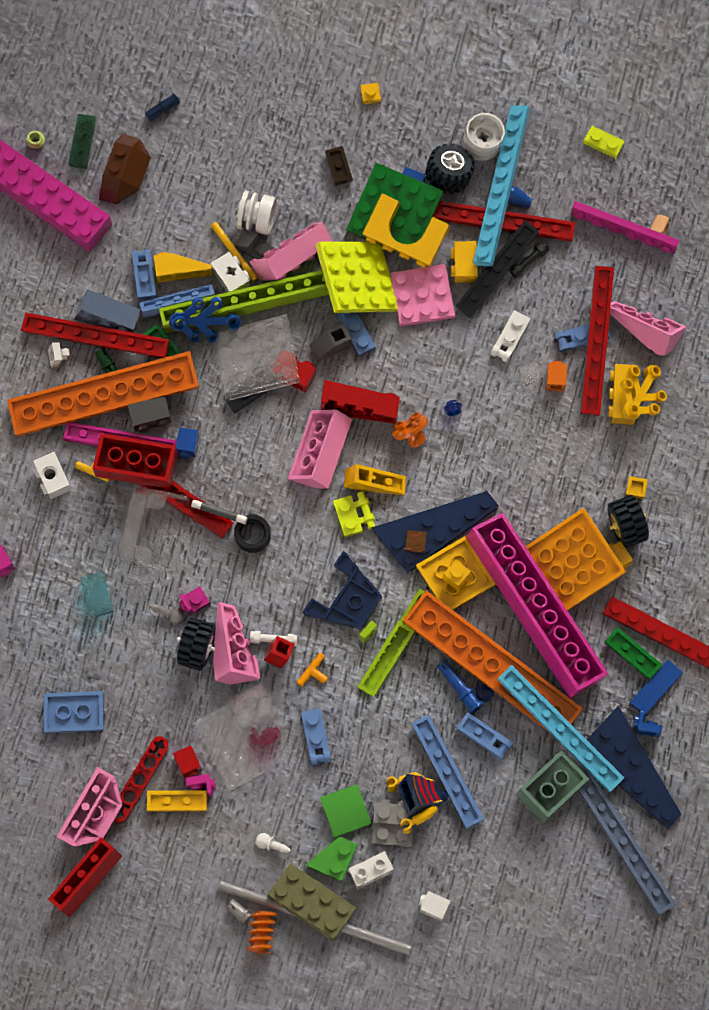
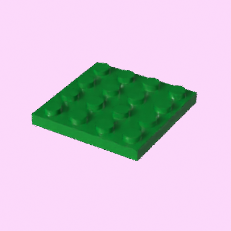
(416, 200)

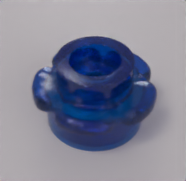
(453, 408)
(484, 697)

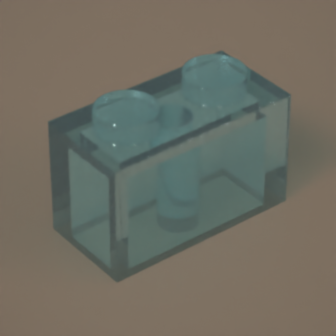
(96, 595)

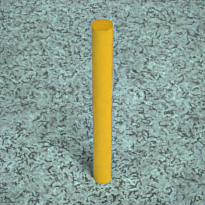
(232, 249)

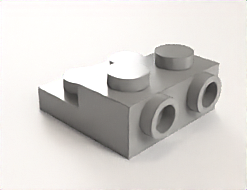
(387, 824)

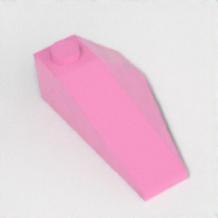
(654, 333)
(232, 656)

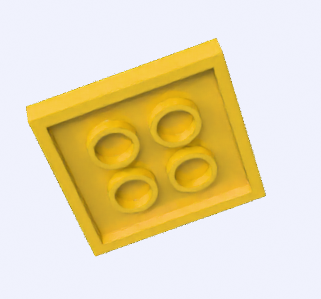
(435, 565)

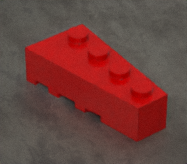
(360, 402)

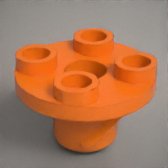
(411, 430)

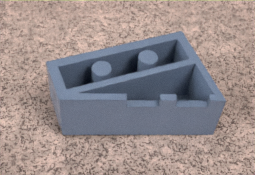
(106, 312)

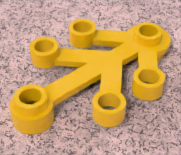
(632, 409)

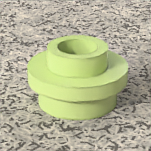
(35, 135)

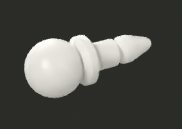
(265, 841)

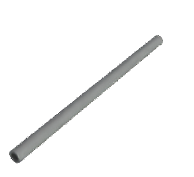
(348, 929)

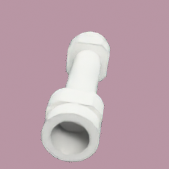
(256, 637)

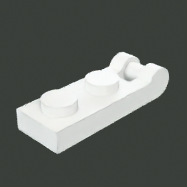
(510, 336)

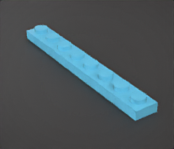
(561, 729)

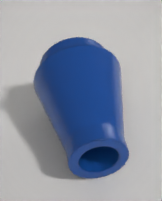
(519, 198)

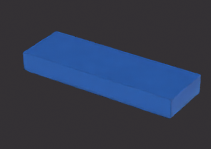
(656, 687)

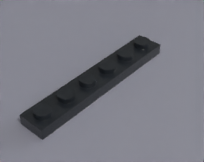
(493, 274)

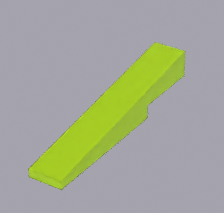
(389, 653)

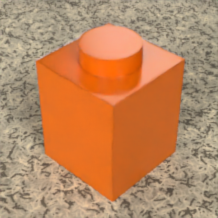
(556, 376)

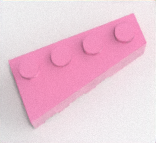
(291, 253)

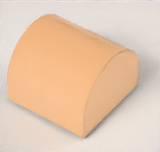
(660, 224)

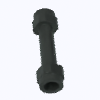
(518, 269)

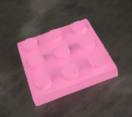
(422, 295)

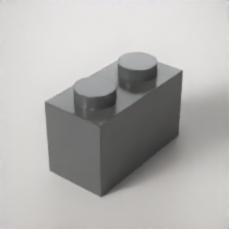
(149, 414)

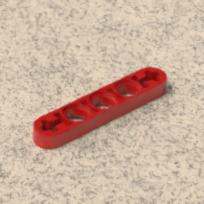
(146, 772)

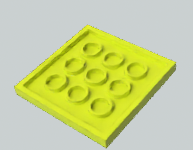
(356, 277)

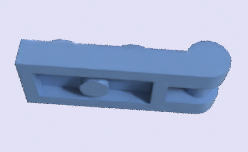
(144, 275)
(577, 335)
(484, 735)
(315, 736)

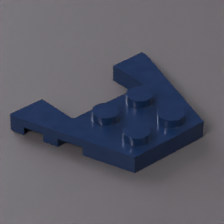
(353, 603)

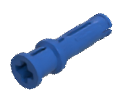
(465, 694)

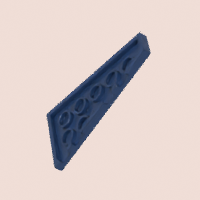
(441, 527)
(622, 749)

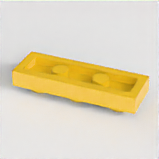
(177, 801)

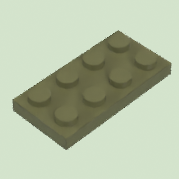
(311, 902)

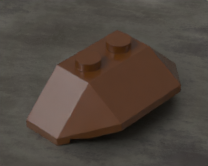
(124, 169)

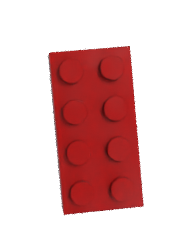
(135, 461)

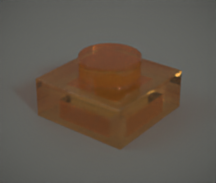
(415, 541)

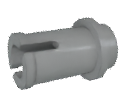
(239, 912)

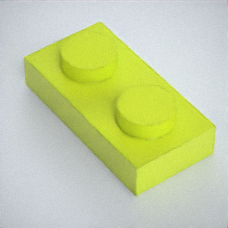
(603, 142)

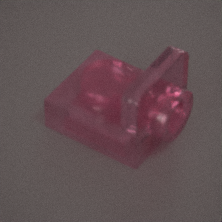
(268, 736)

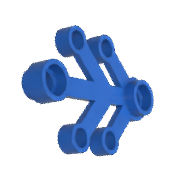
(203, 320)

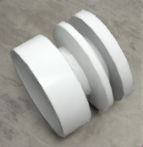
(483, 136)
(255, 212)

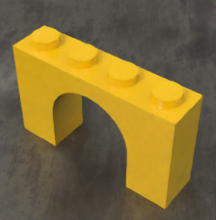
(423, 251)

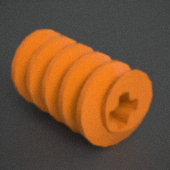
(261, 932)

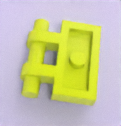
(348, 516)

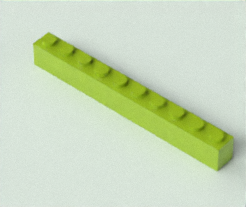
(256, 297)

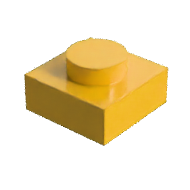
(370, 93)
(636, 487)

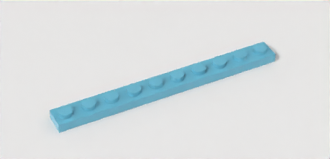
(501, 186)

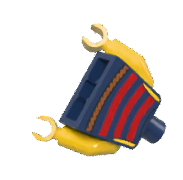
(419, 796)

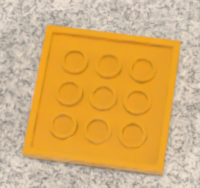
(576, 559)

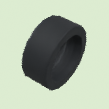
(253, 548)

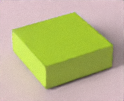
(368, 631)

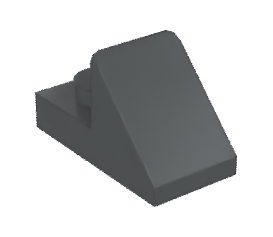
(252, 245)

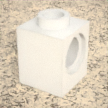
(433, 905)

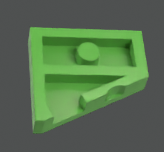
(334, 859)

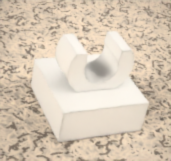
(57, 355)

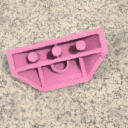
(93, 811)

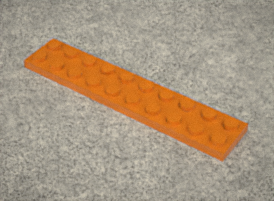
(102, 393)
(480, 654)

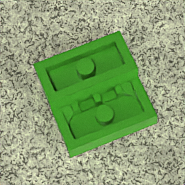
(345, 810)

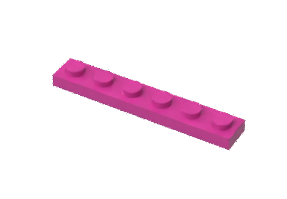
(619, 225)

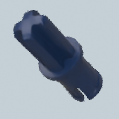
(162, 107)

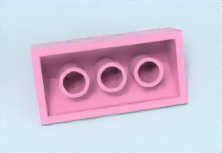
(320, 448)

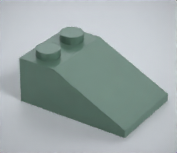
(552, 786)

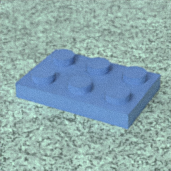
(73, 712)

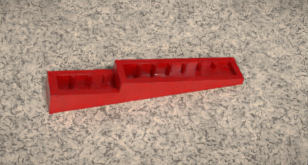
(212, 522)

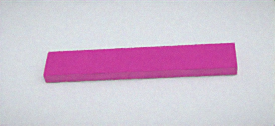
(90, 435)

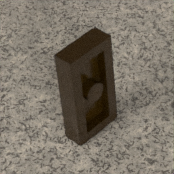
(338, 165)

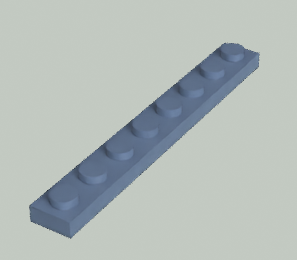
(626, 845)

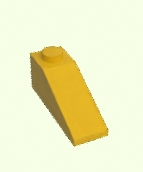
(176, 267)
(374, 480)

